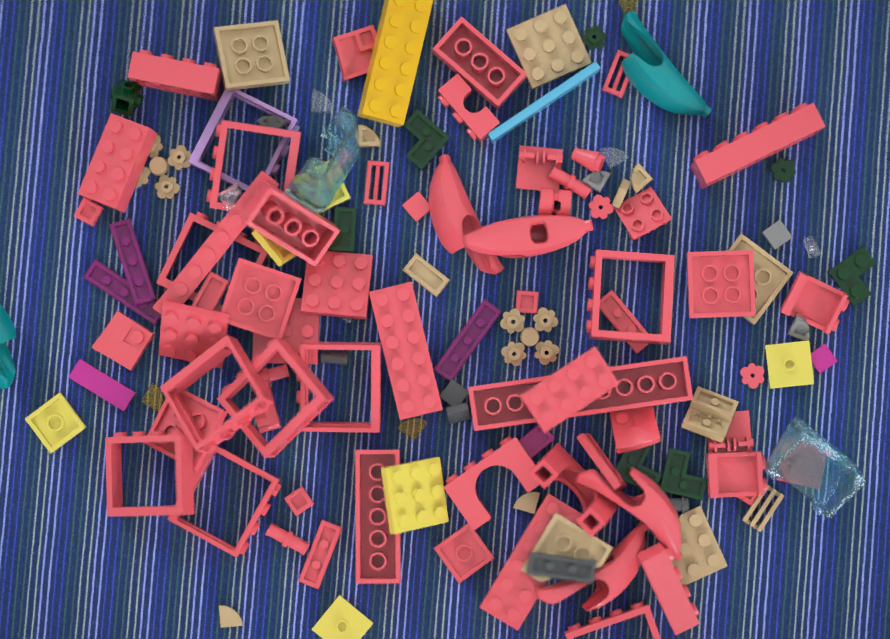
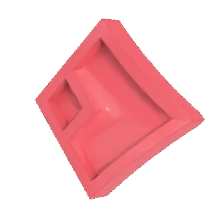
(355, 51)
(124, 340)
(634, 428)

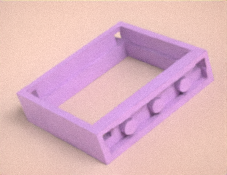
(217, 117)

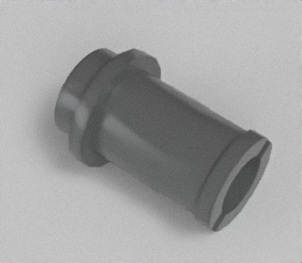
(335, 357)
(680, 504)

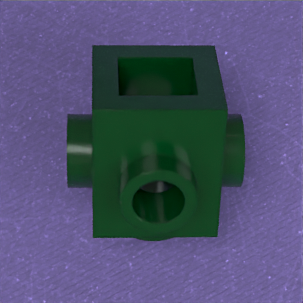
(126, 97)

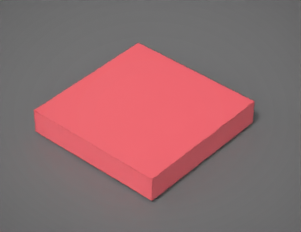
(463, 553)

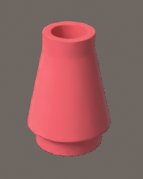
(589, 159)

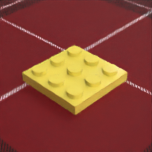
(414, 495)

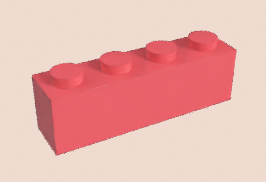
(668, 589)

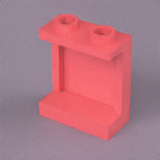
(815, 302)
(735, 474)

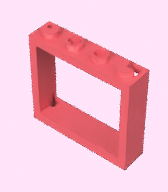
(219, 151)
(202, 219)
(593, 304)
(195, 371)
(303, 395)
(301, 420)
(184, 474)
(252, 526)
(615, 616)

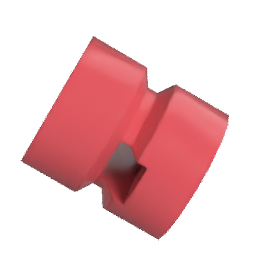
(547, 198)

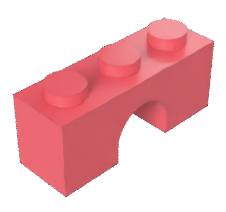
(453, 95)

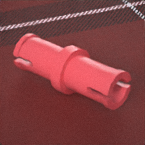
(569, 182)
(287, 538)

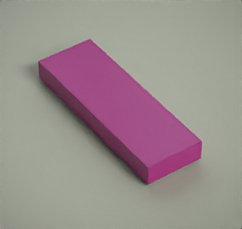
(102, 385)

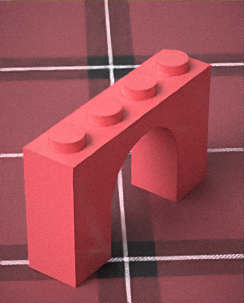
(561, 466)
(463, 487)

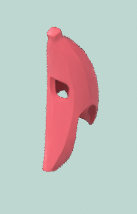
(455, 216)
(527, 235)
(650, 507)
(610, 578)

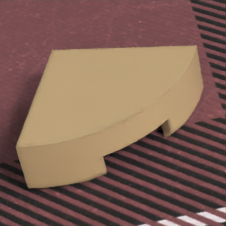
(367, 137)
(639, 178)
(623, 188)
(527, 502)
(229, 617)

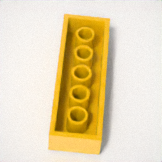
(394, 61)

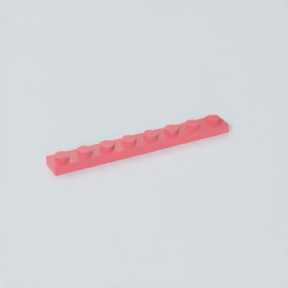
(211, 250)

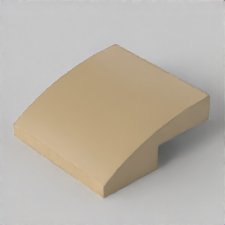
(710, 414)

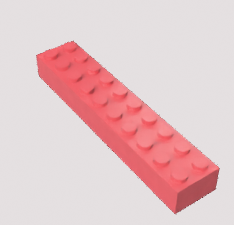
(639, 386)

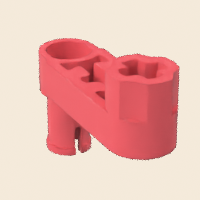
(270, 419)

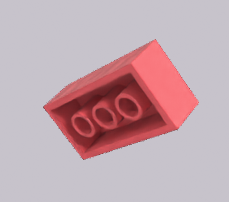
(479, 63)
(176, 75)
(117, 163)
(289, 223)
(569, 389)

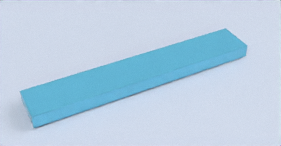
(543, 102)

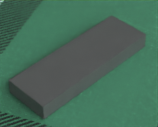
(561, 567)

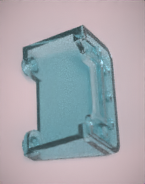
(320, 181)
(814, 468)

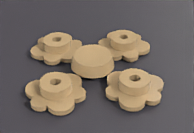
(159, 166)
(529, 336)

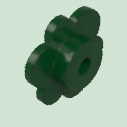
(594, 43)
(787, 165)

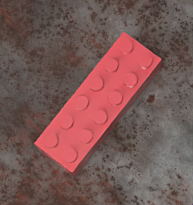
(758, 145)
(405, 351)
(376, 549)
(513, 590)

